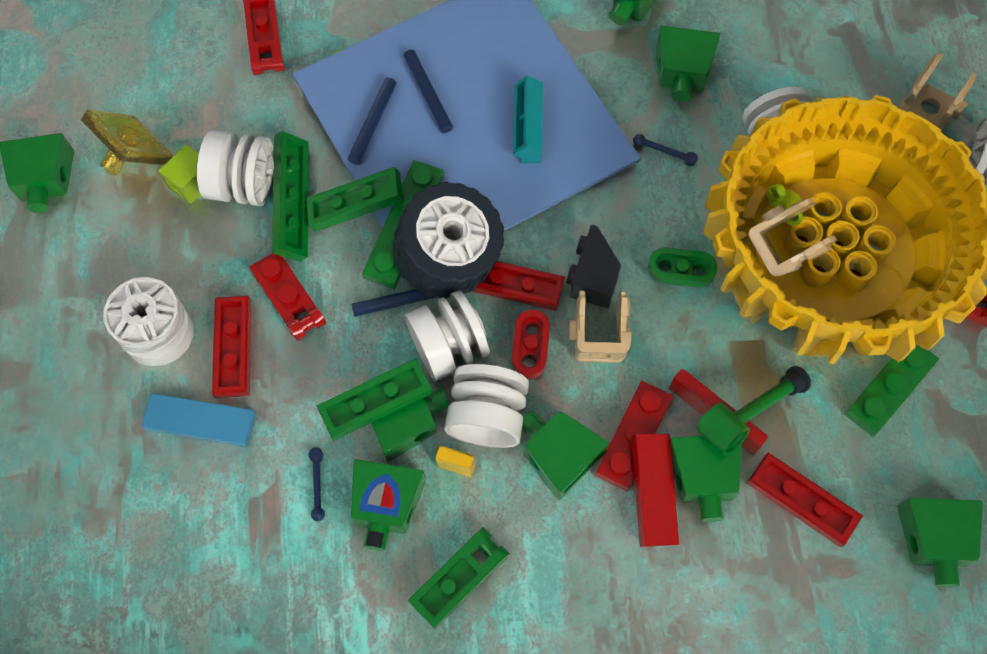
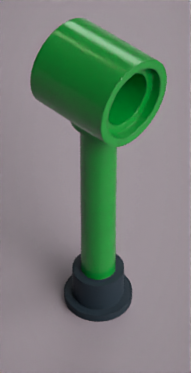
(728, 429)

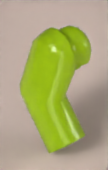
(779, 196)

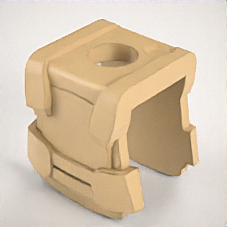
(945, 104)
(767, 252)
(601, 351)

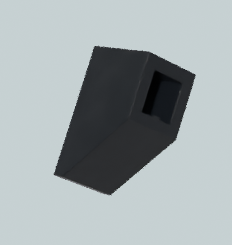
(596, 269)

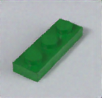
(354, 199)
(890, 390)
(374, 399)

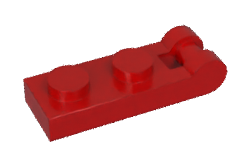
(263, 35)
(287, 295)

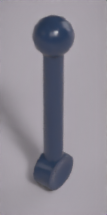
(689, 159)
(316, 456)

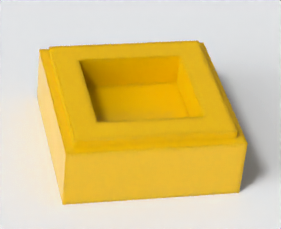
(455, 461)

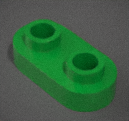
(681, 266)

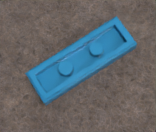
(199, 420)

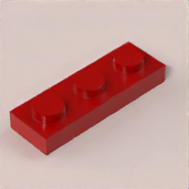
(641, 417)

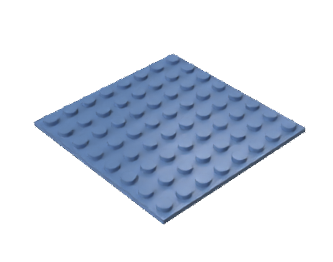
(473, 60)

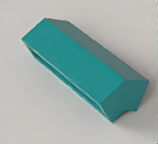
(528, 120)

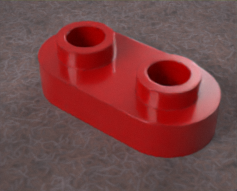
(530, 345)

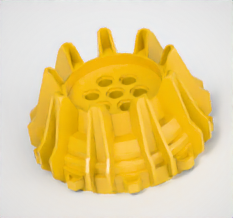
(914, 203)

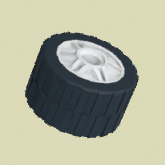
(447, 239)

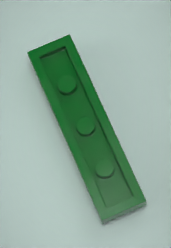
(289, 197)
(381, 265)

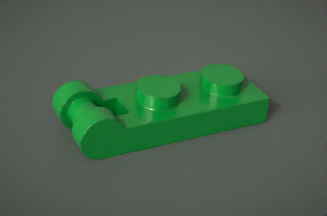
(457, 578)

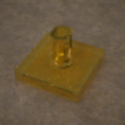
(126, 140)

